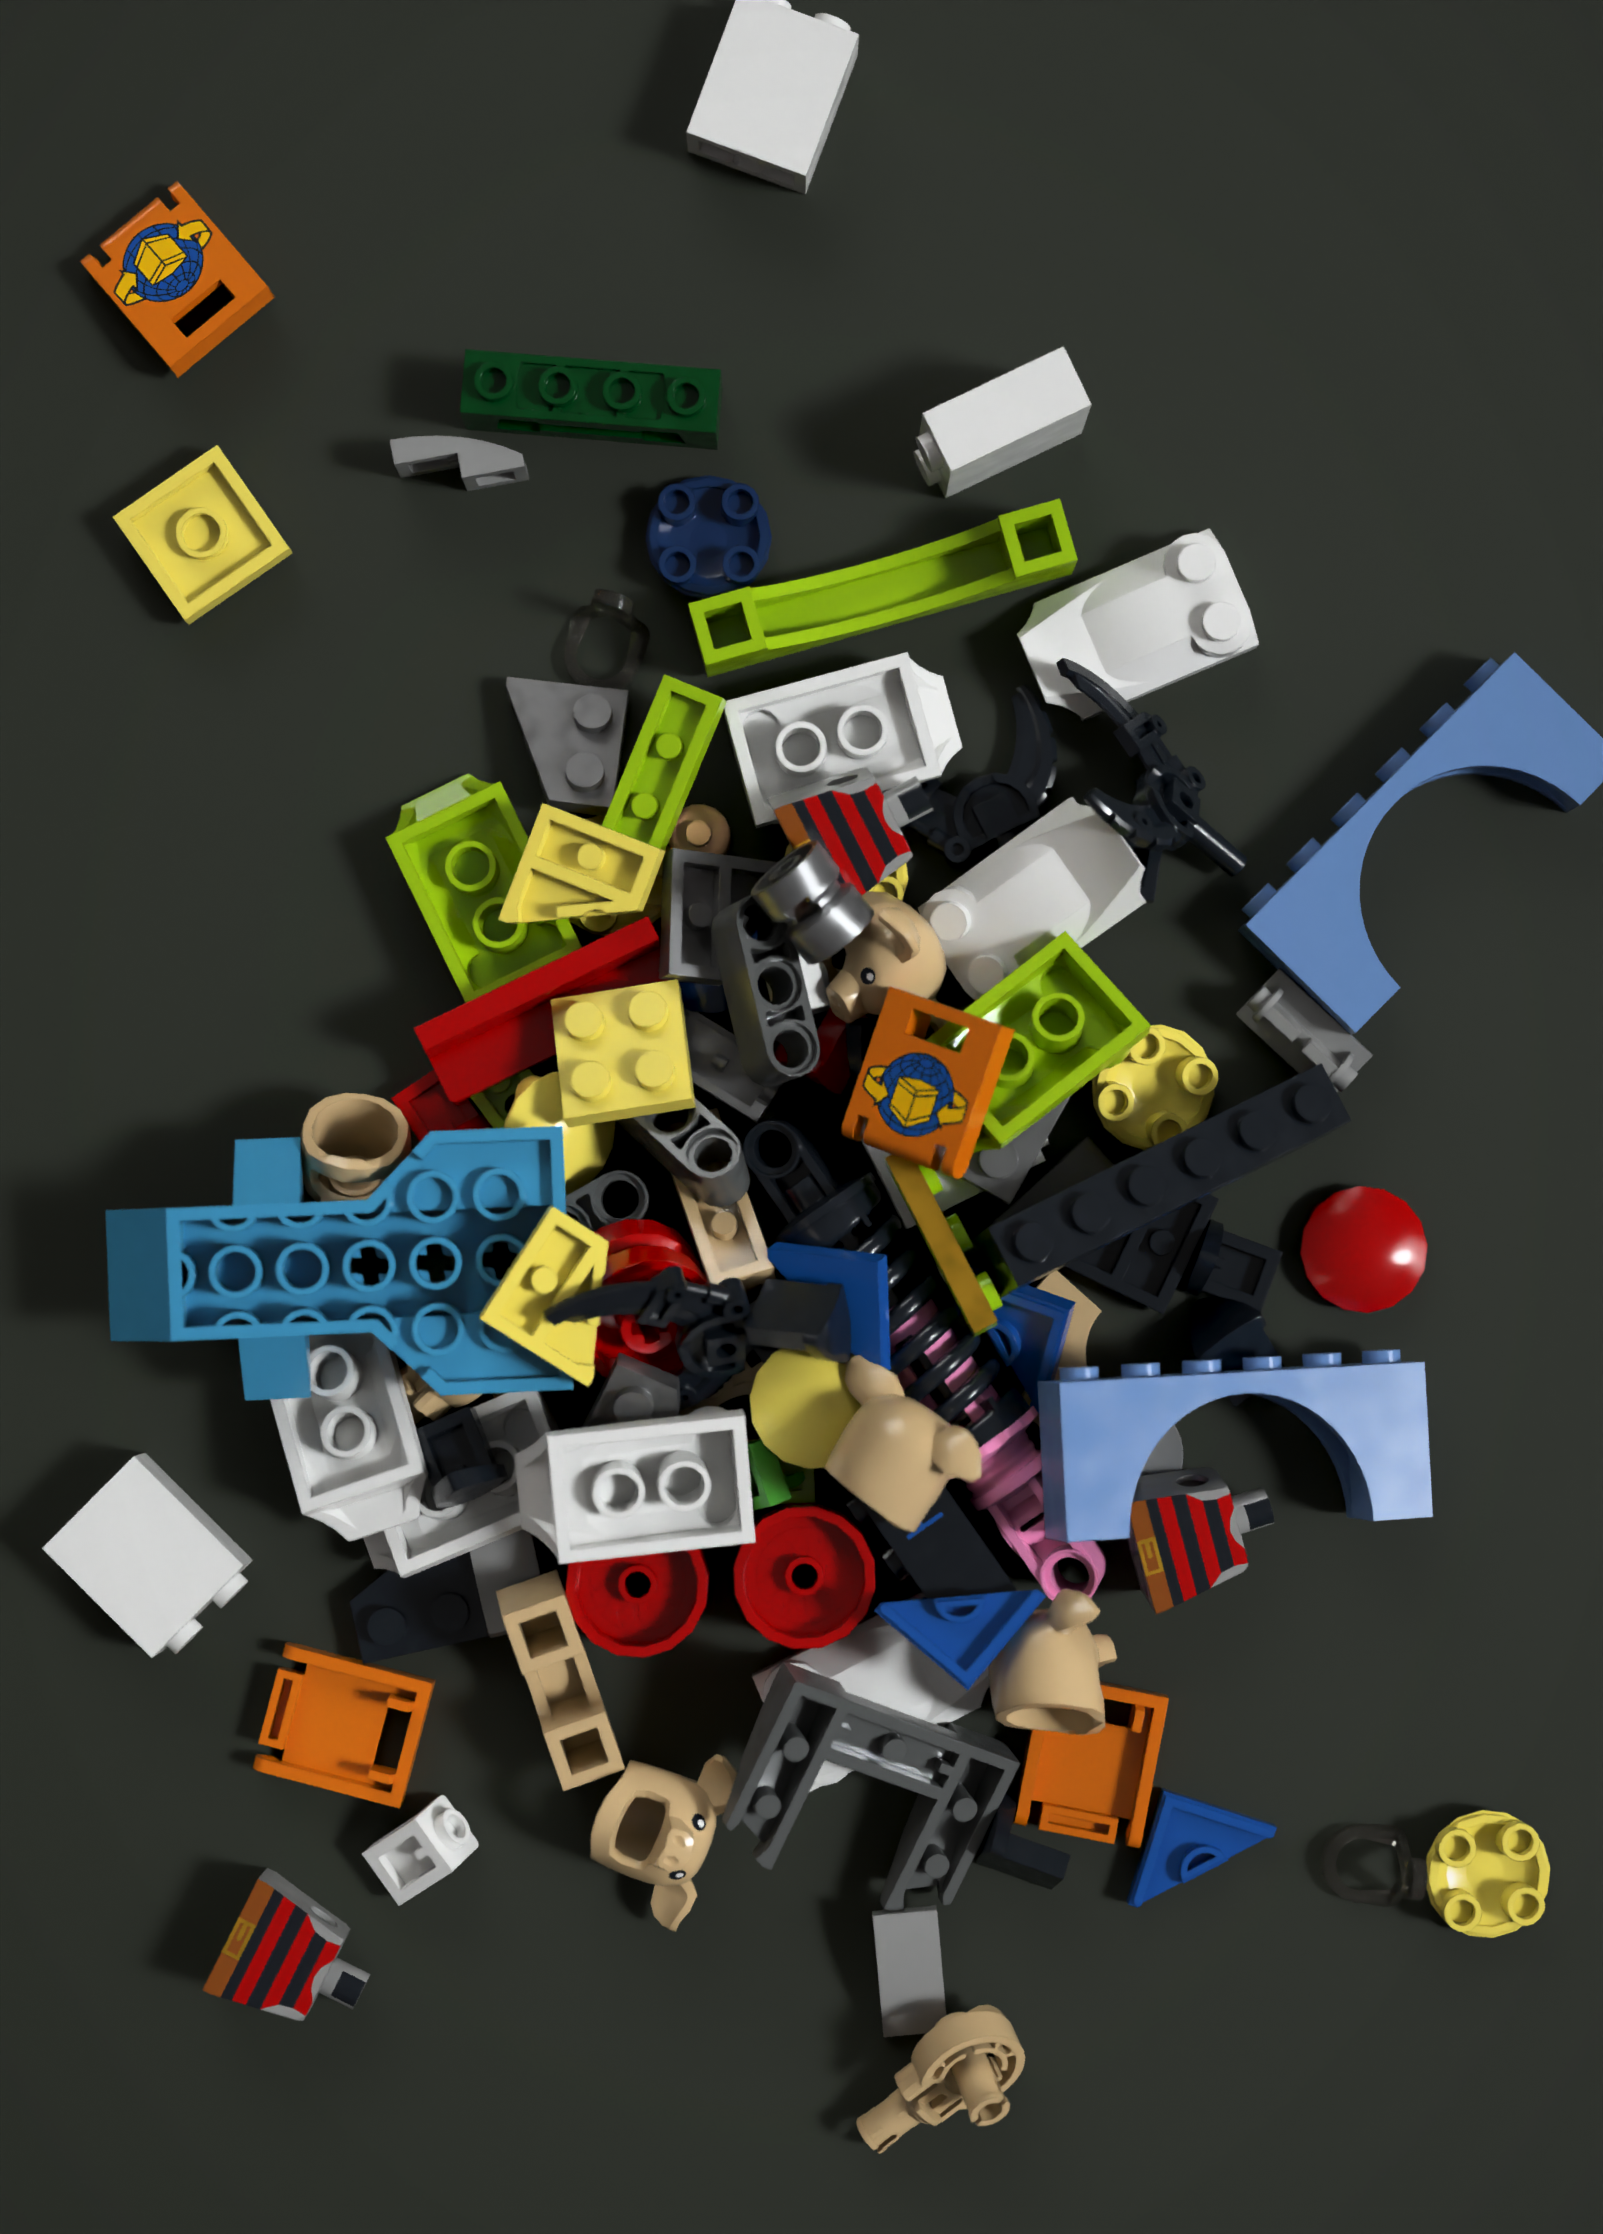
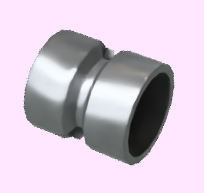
(834, 909)

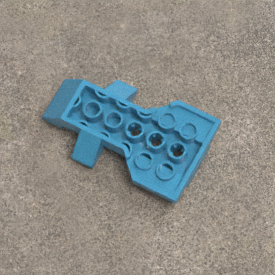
(284, 1268)

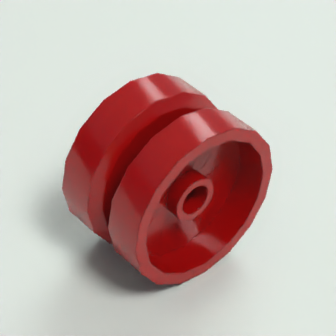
(637, 1253)
(841, 1587)
(643, 1623)

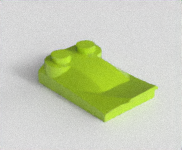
(459, 862)
(1066, 1032)

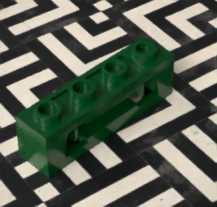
(591, 399)

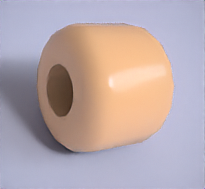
(701, 830)

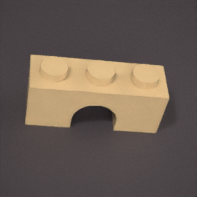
(560, 1680)

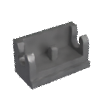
(719, 1070)

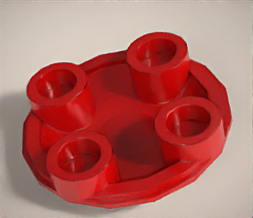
(1363, 1249)

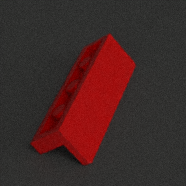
(514, 1023)

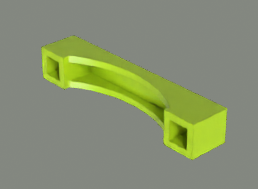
(832, 606)

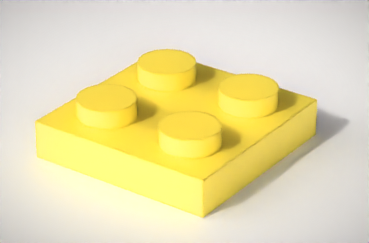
(202, 534)
(622, 1053)

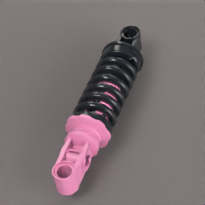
(924, 1349)

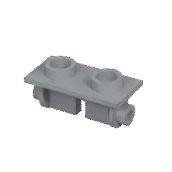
(1303, 1031)

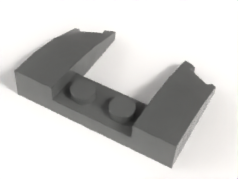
(813, 1720)

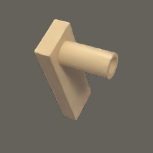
(727, 1235)

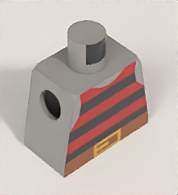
(853, 823)
(1190, 1533)
(285, 1954)

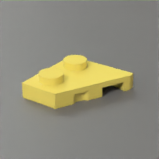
(579, 871)
(552, 1266)

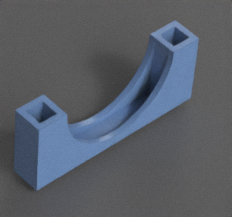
(1503, 729)
(1105, 1428)

